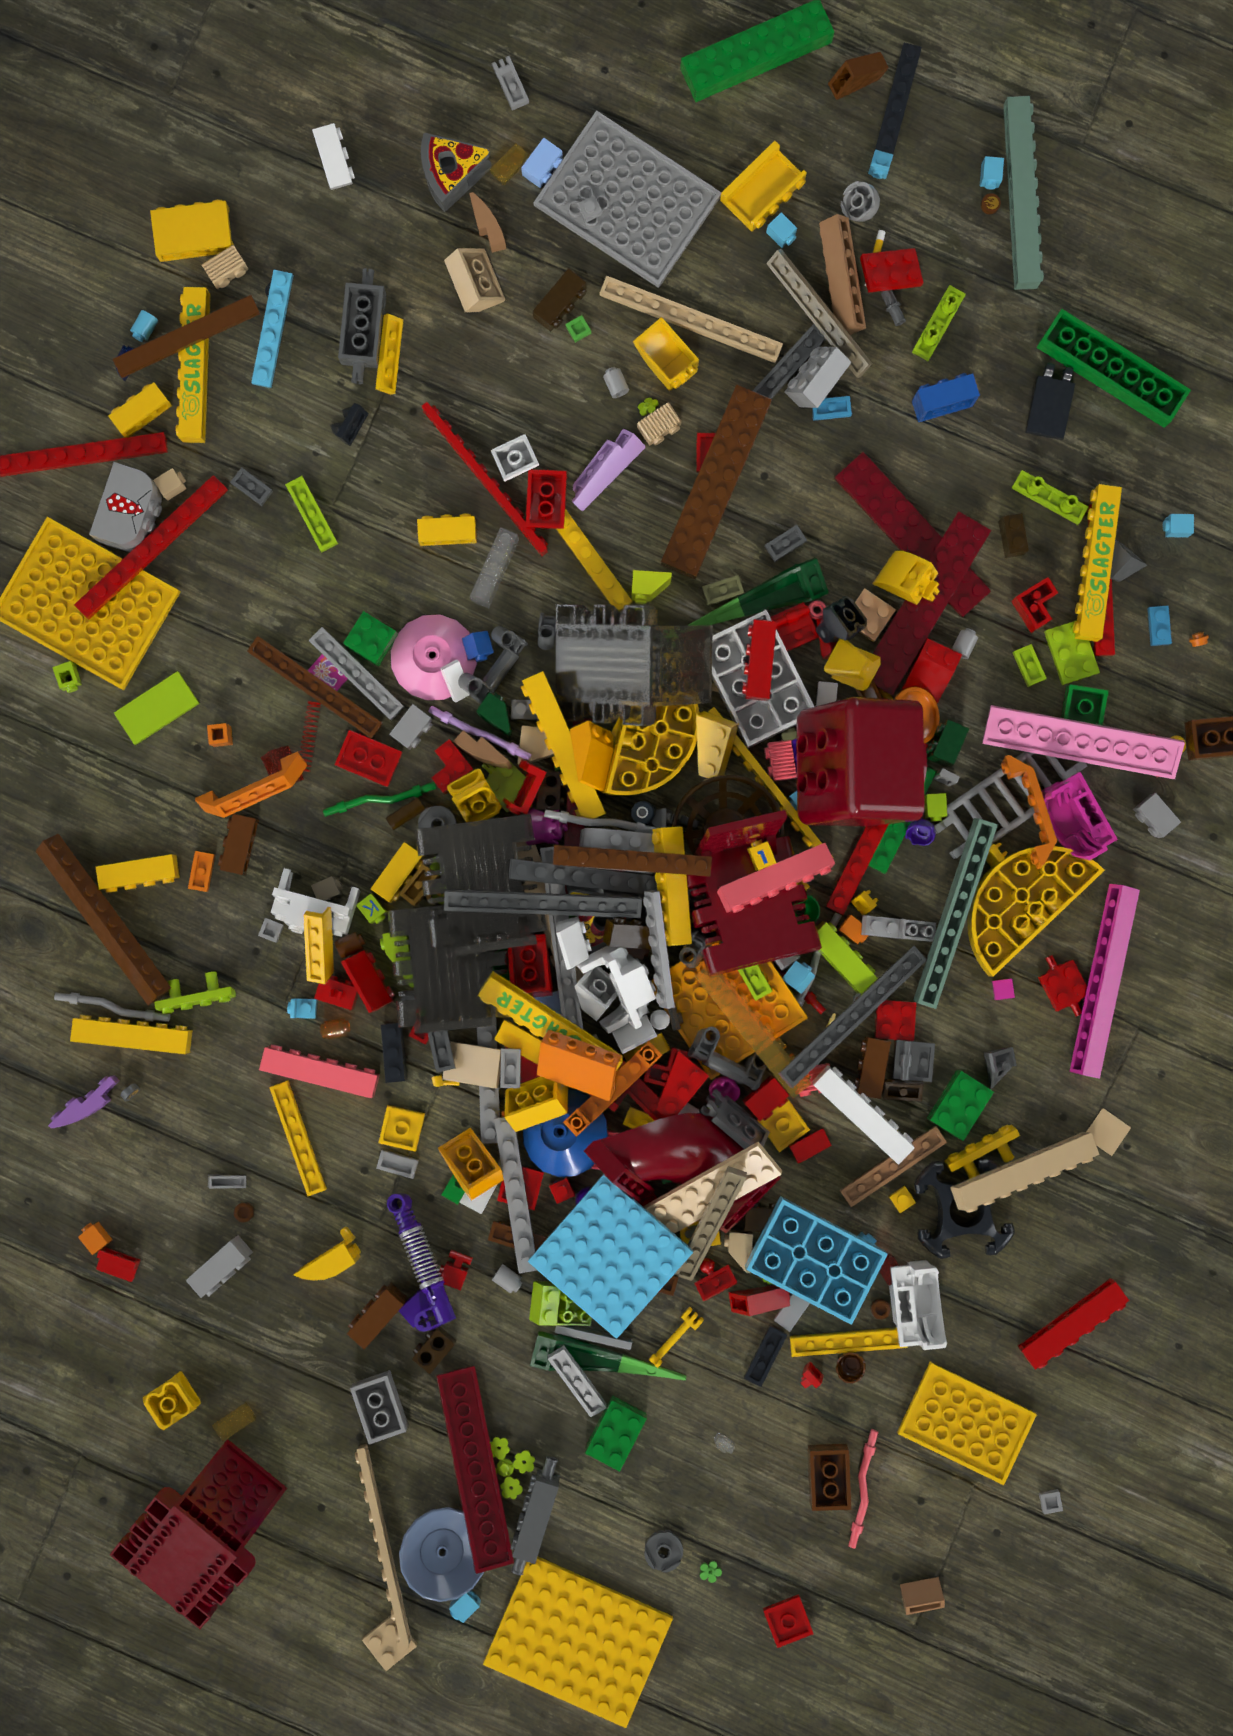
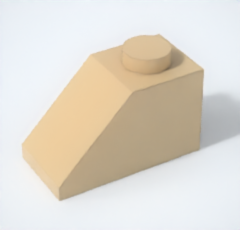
(739, 1246)

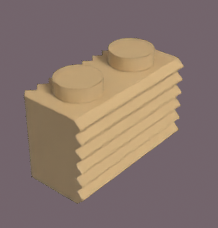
(225, 267)
(659, 424)

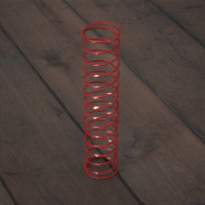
(312, 703)

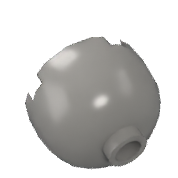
(860, 201)

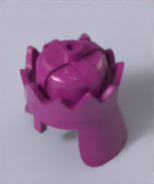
(546, 829)

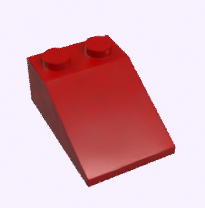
(546, 499)
(933, 668)
(531, 968)

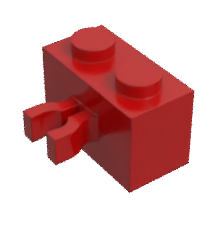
(337, 993)

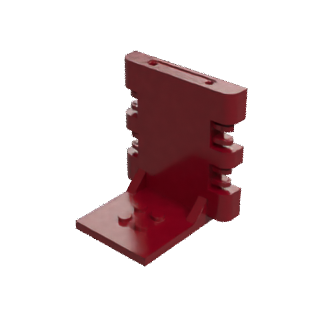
(758, 931)
(195, 1542)

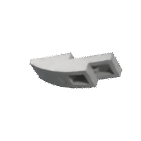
(898, 928)

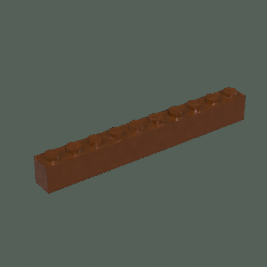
(103, 919)

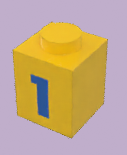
(761, 855)

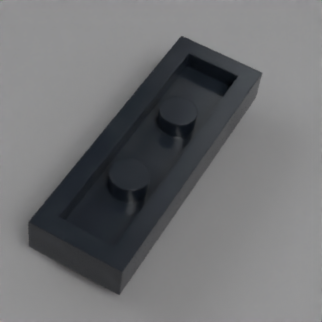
(765, 1355)

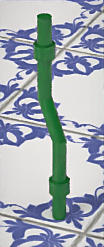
(416, 791)

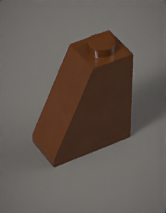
(857, 74)

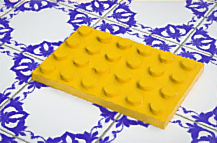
(966, 1423)

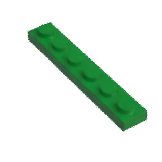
(893, 836)

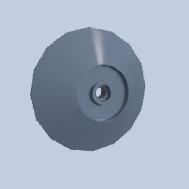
(432, 1574)

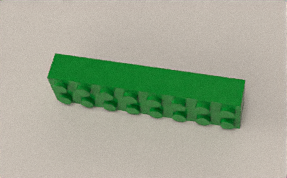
(757, 50)
(1113, 368)

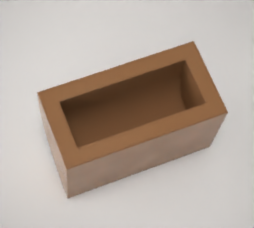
(922, 1596)

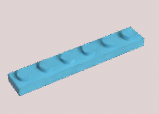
(272, 328)

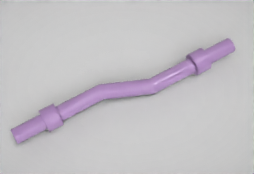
(511, 748)

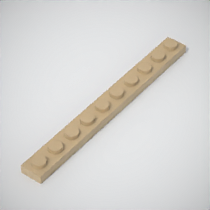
(691, 319)
(384, 1553)

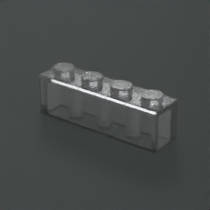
(494, 567)

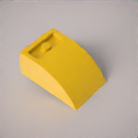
(666, 354)
(908, 577)
(332, 1261)

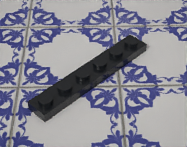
(898, 98)

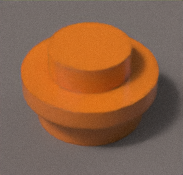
(1198, 639)

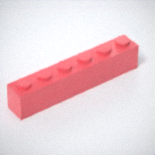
(775, 878)
(318, 1071)

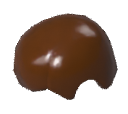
(850, 1367)

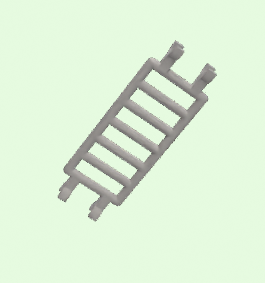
(996, 778)

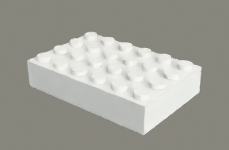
(756, 718)

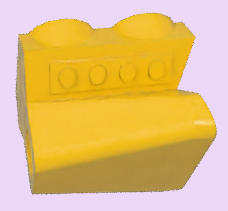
(852, 665)
(474, 797)
(171, 1401)

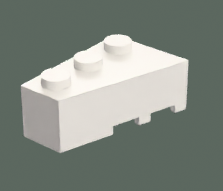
(333, 156)

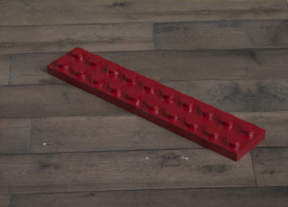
(903, 523)
(915, 622)
(475, 1469)

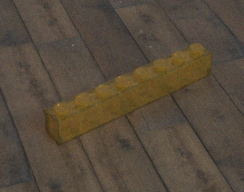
(750, 1026)

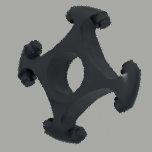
(946, 1227)

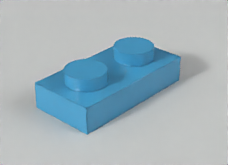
(833, 408)
(1159, 625)

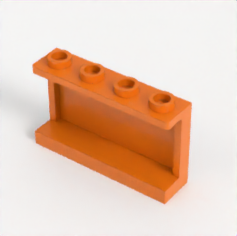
(578, 1065)

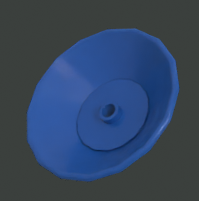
(565, 1153)

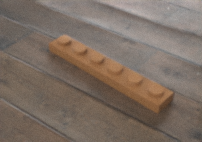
(889, 1169)

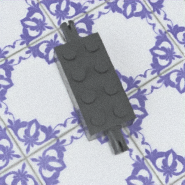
(362, 325)
(536, 1515)

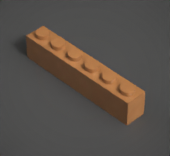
(842, 273)

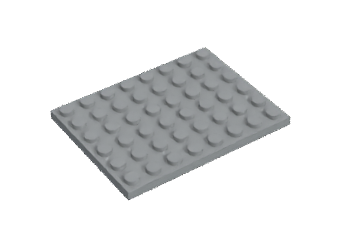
(645, 198)

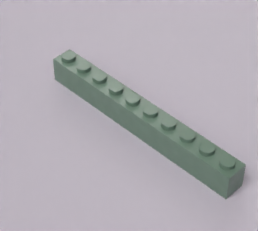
(1022, 192)
(955, 913)

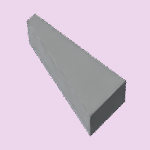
(226, 1181)

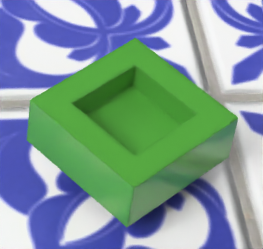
(578, 328)

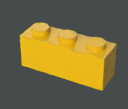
(139, 410)
(447, 530)
(397, 873)

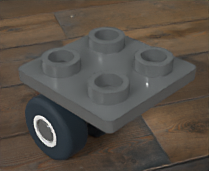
(648, 814)

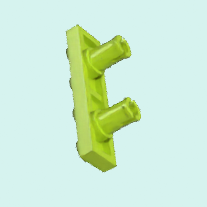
(938, 323)
(1050, 497)
(186, 1002)

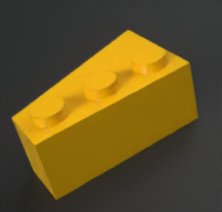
(714, 743)

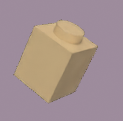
(170, 483)

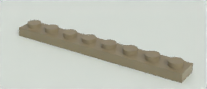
(818, 312)
(712, 1220)

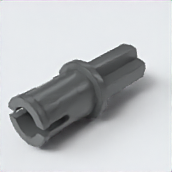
(893, 307)

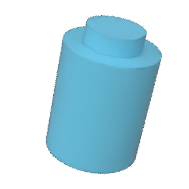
(143, 326)

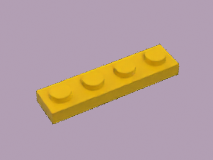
(389, 354)

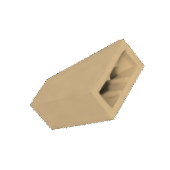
(533, 742)

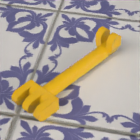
(688, 1321)

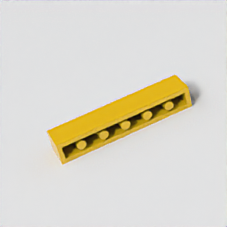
(673, 888)
(131, 1035)

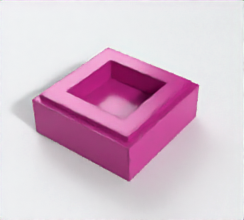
(1003, 989)

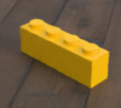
(137, 872)

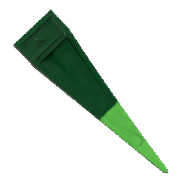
(793, 586)
(593, 1357)

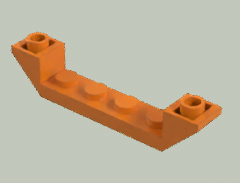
(292, 768)
(1015, 768)
(625, 1077)

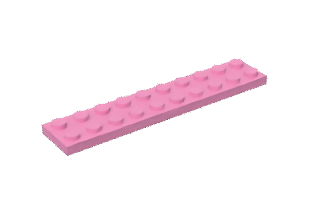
(1083, 742)

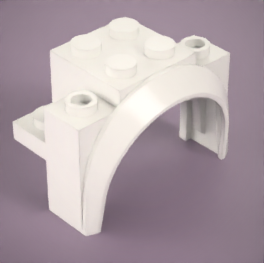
(292, 906)
(630, 984)
(917, 1305)

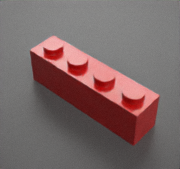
(760, 660)

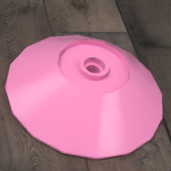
(411, 652)

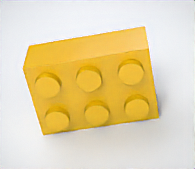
(535, 1103)

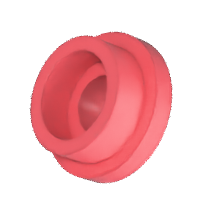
(820, 605)

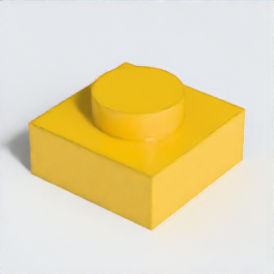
(902, 1199)

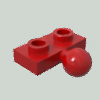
(715, 1281)

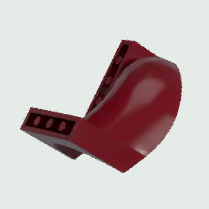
(670, 1150)

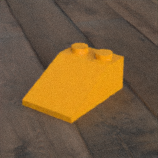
(592, 753)
(471, 1163)

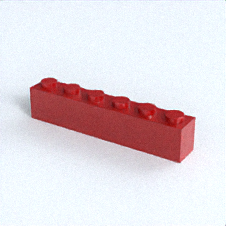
(1073, 1324)

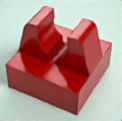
(811, 1376)

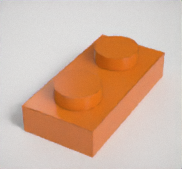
(201, 871)

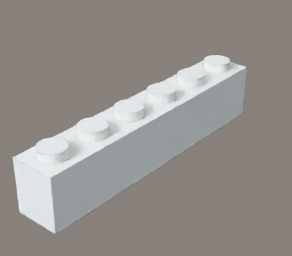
(863, 1114)

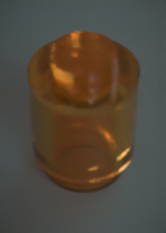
(335, 1028)

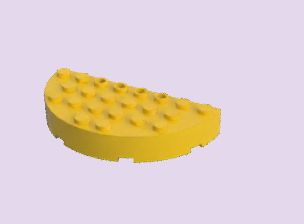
(652, 754)
(1019, 901)

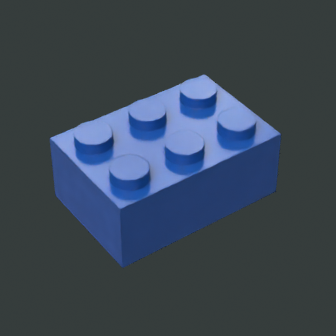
(945, 397)

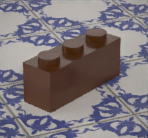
(238, 844)
(872, 1067)

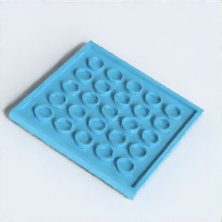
(610, 1256)

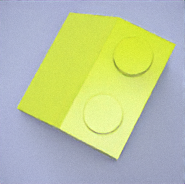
(648, 585)

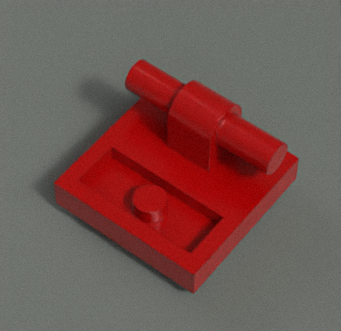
(795, 626)

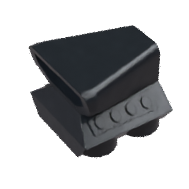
(841, 621)

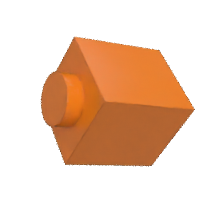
(219, 735)
(851, 929)
(94, 1237)

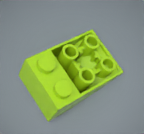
(555, 1308)

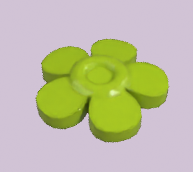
(648, 406)

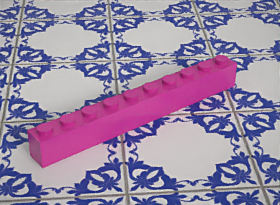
(1104, 980)

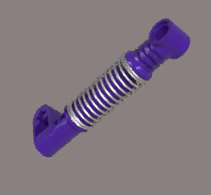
(424, 1265)

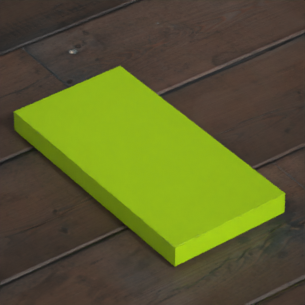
(156, 708)

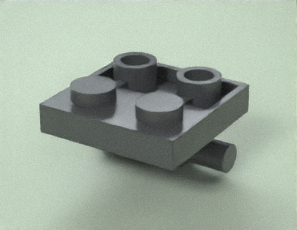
(913, 1060)

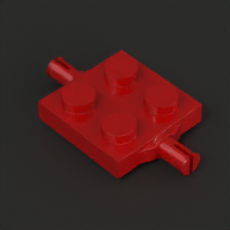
(1063, 985)

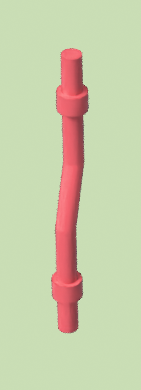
(857, 1526)

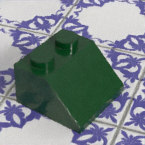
(495, 713)

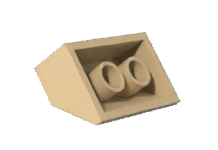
(474, 279)

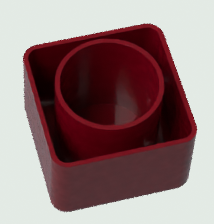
(861, 762)

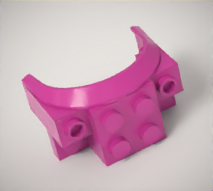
(1076, 816)

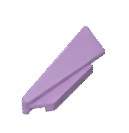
(605, 467)

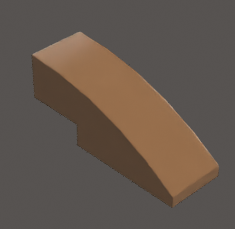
(487, 224)
(481, 751)

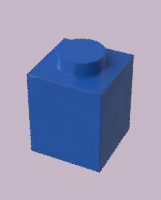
(477, 646)

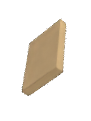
(475, 1065)

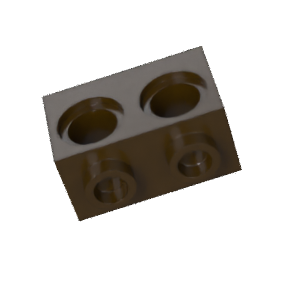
(546, 791)
(437, 1352)

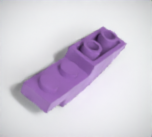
(80, 1109)

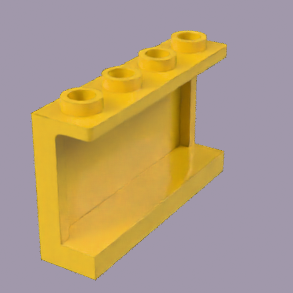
(762, 187)
(191, 230)

